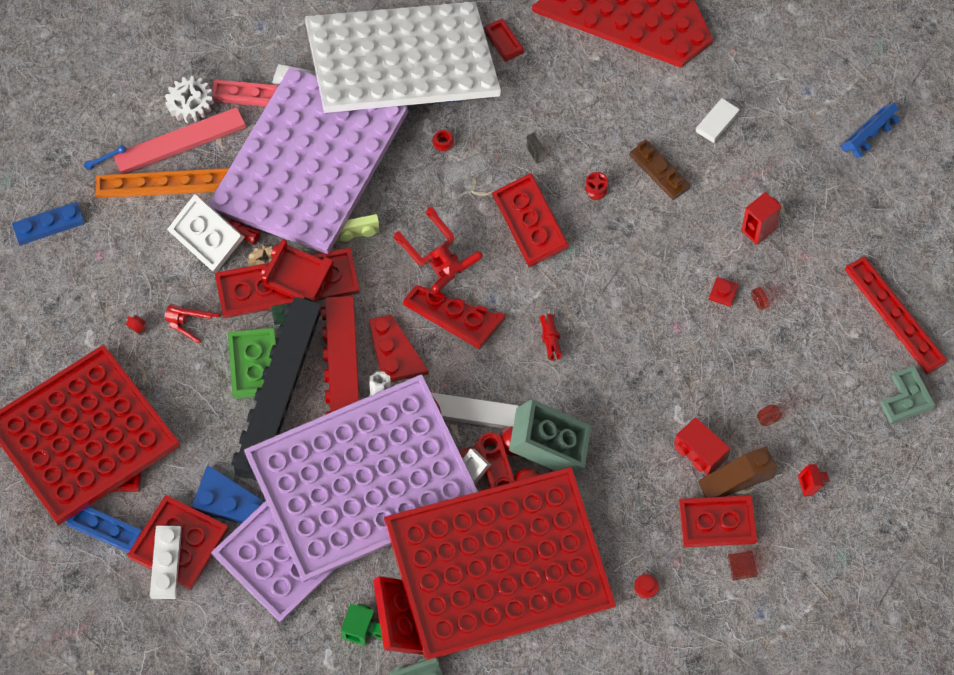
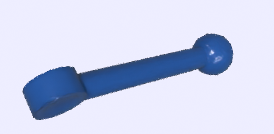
(89, 165)

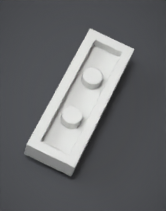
(165, 562)

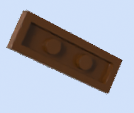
(659, 169)

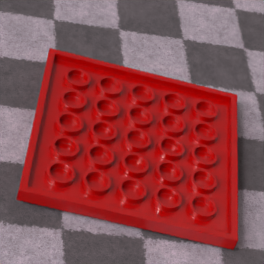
(82, 434)

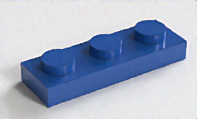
(48, 223)
(105, 528)

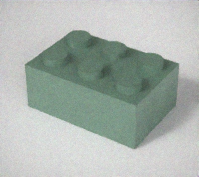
(549, 437)

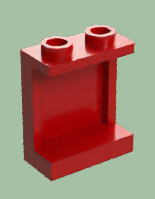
(296, 272)

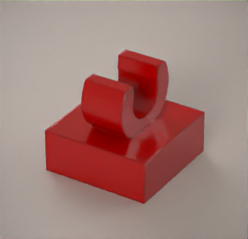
(811, 479)

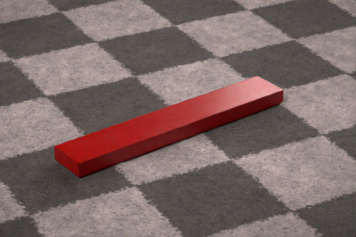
(896, 315)

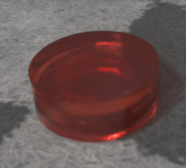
(760, 298)
(769, 415)

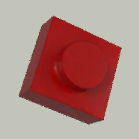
(723, 291)

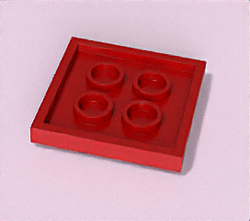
(198, 539)

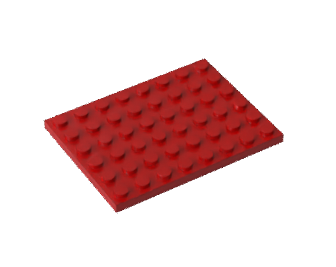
(499, 563)

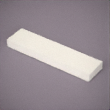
(476, 411)

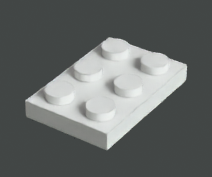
(205, 233)

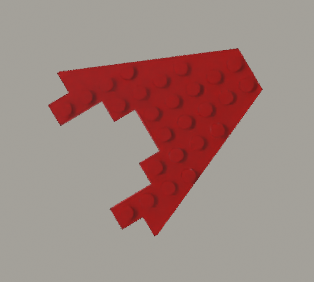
(656, 28)

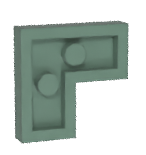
(912, 398)

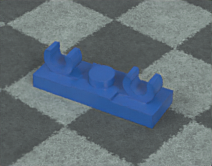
(871, 129)

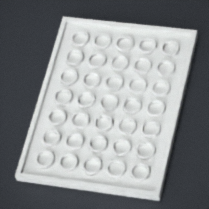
(401, 57)

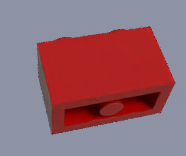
(761, 218)
(701, 447)

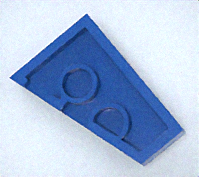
(224, 498)

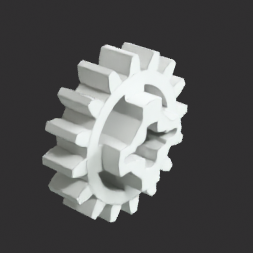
(188, 98)

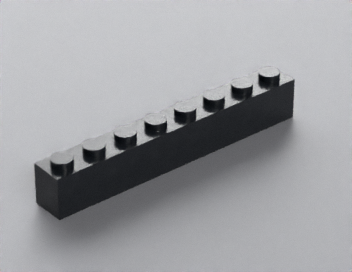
(279, 379)

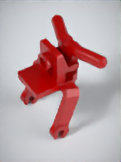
(440, 258)

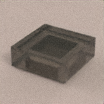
(535, 148)

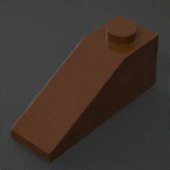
(739, 474)

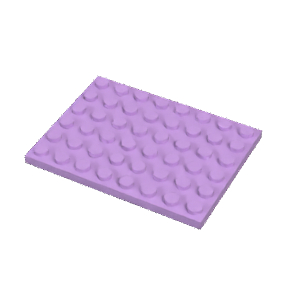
(305, 165)
(352, 469)

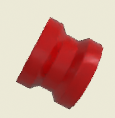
(600, 182)

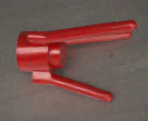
(179, 315)

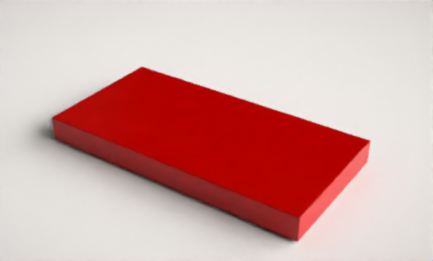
(530, 220)

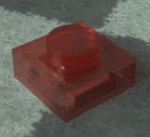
(742, 565)

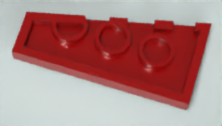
(465, 321)

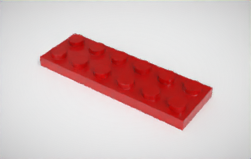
(243, 290)

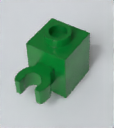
(360, 624)

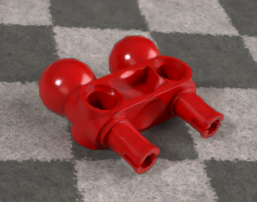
(500, 471)

